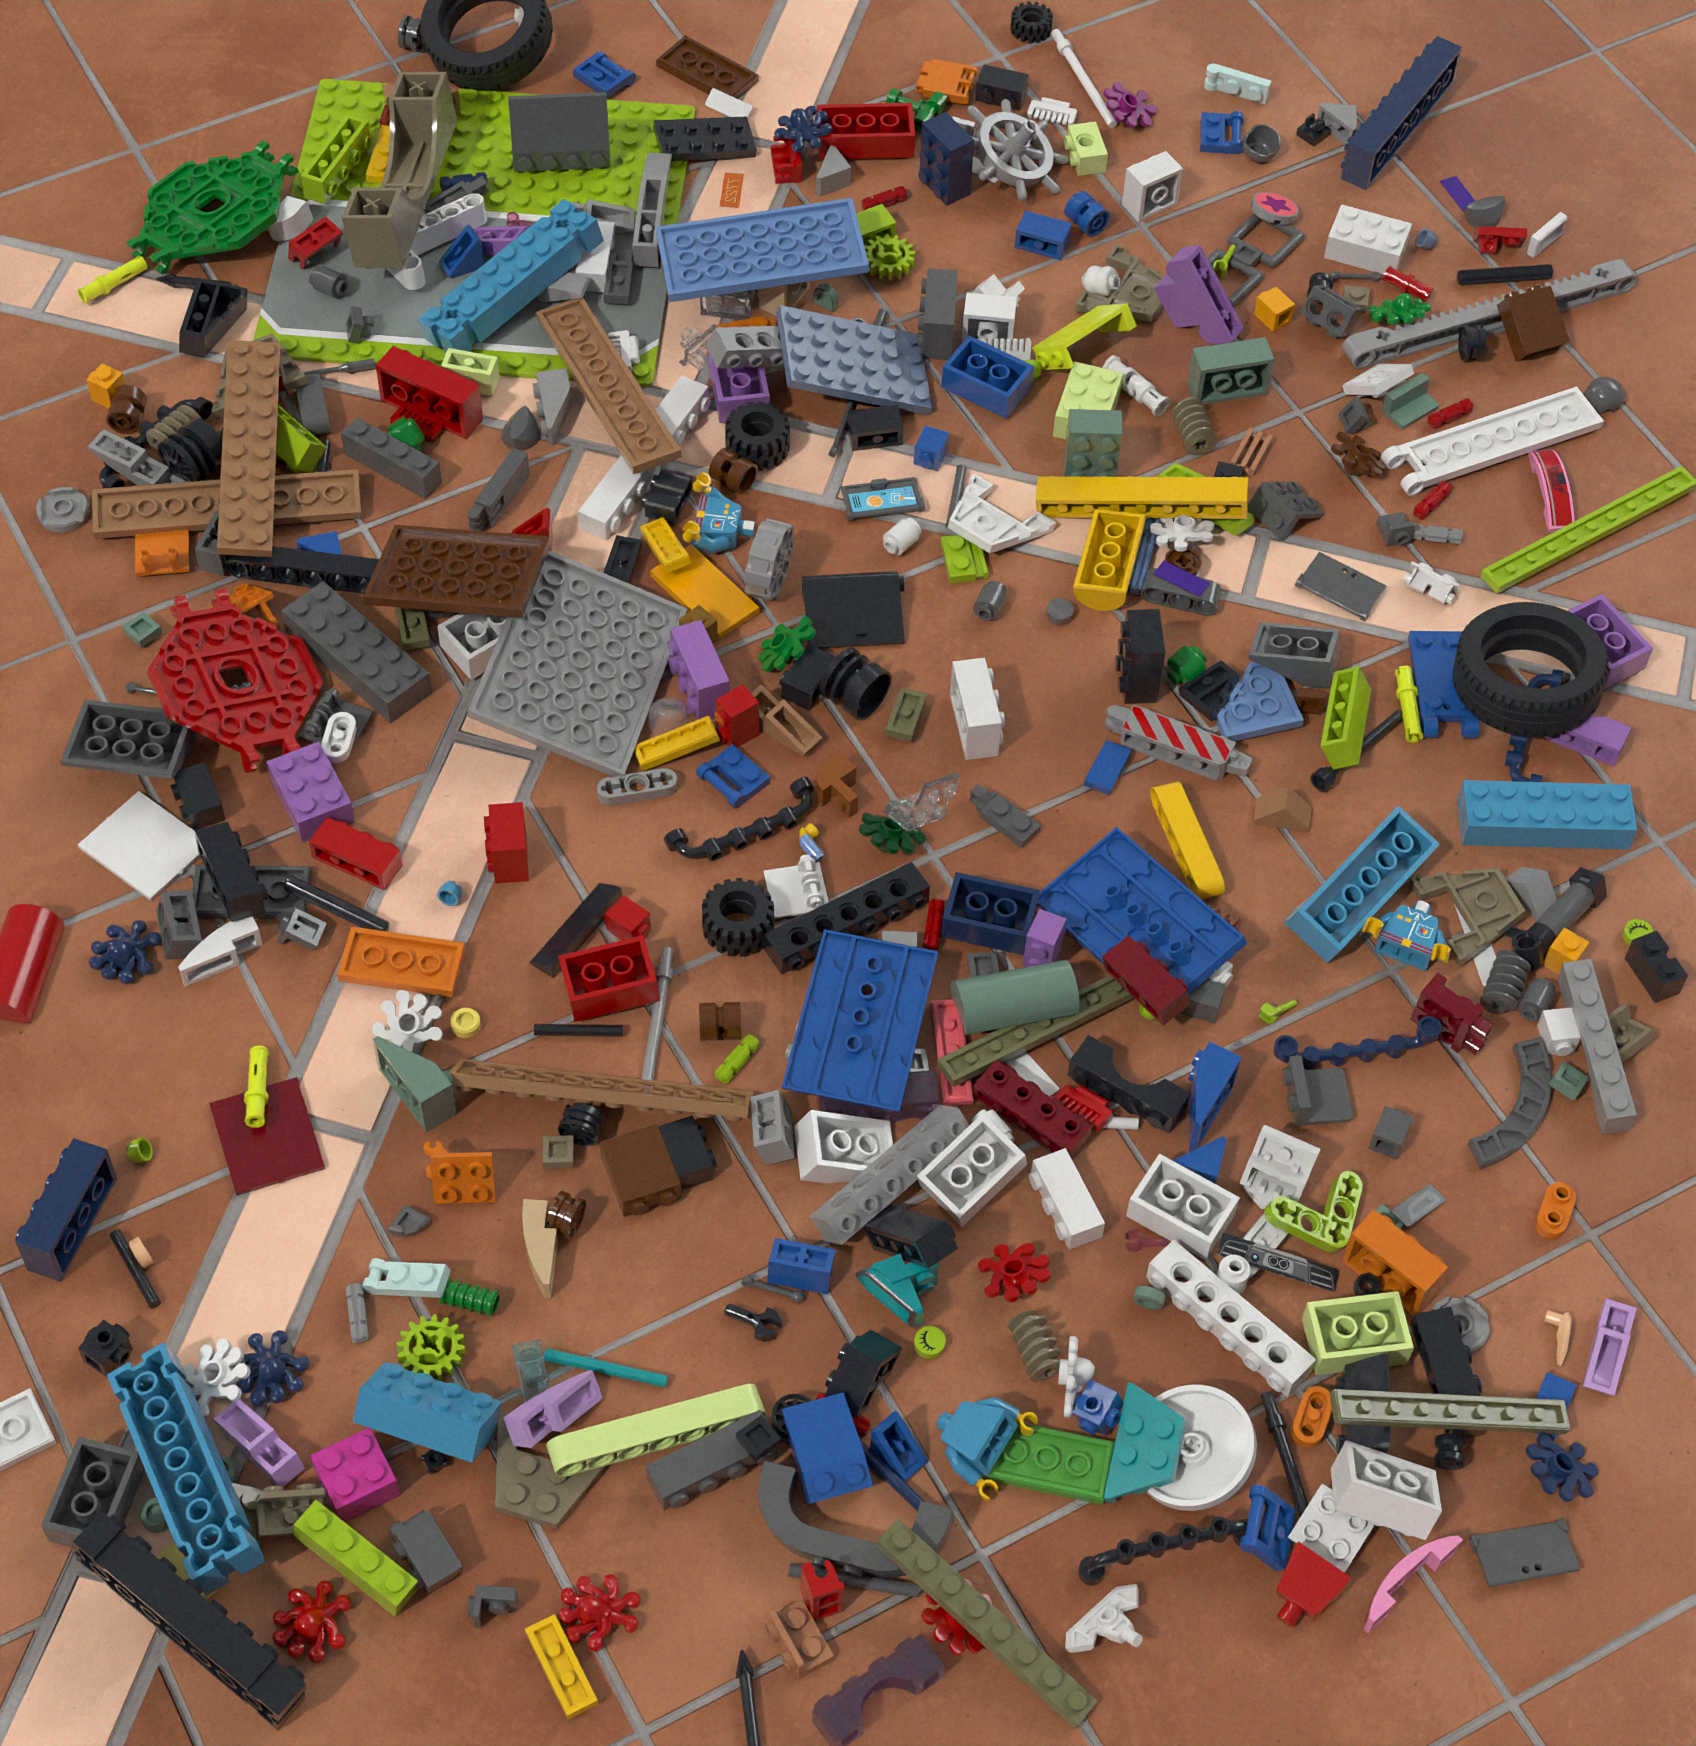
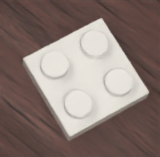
(1378, 380)

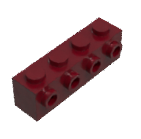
(1031, 1110)

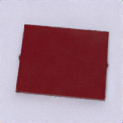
(275, 1151)

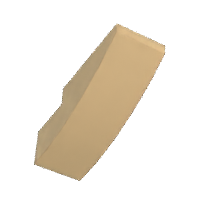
(540, 1243)

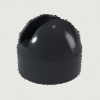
(1363, 1279)

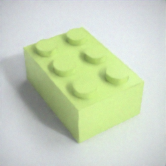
(1087, 389)
(1355, 1330)

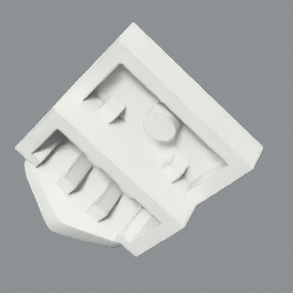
(1278, 1167)

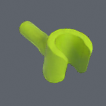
(1223, 264)
(1270, 1013)

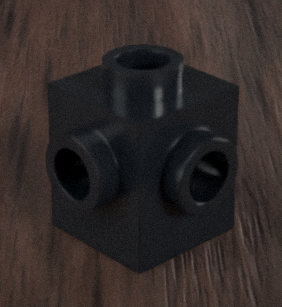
(106, 1347)

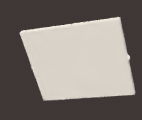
(143, 845)

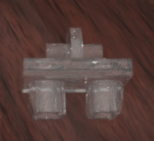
(694, 353)

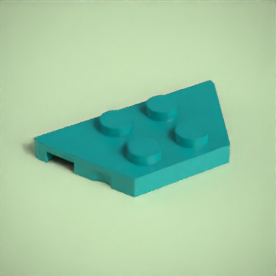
(1145, 1446)

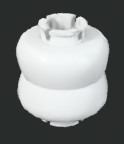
(1101, 280)

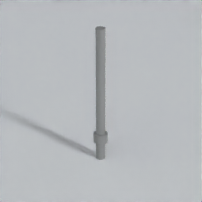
(664, 977)

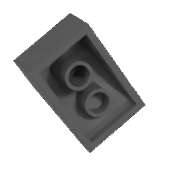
(1298, 652)

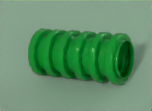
(470, 1297)

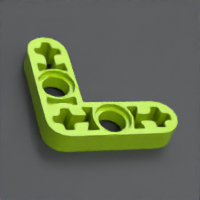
(1322, 1224)

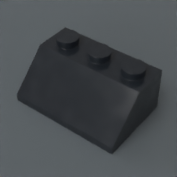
(1365, 1375)

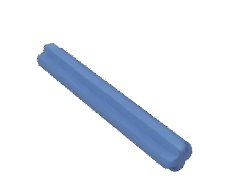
(1143, 557)

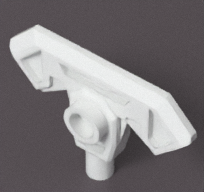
(1106, 1620)

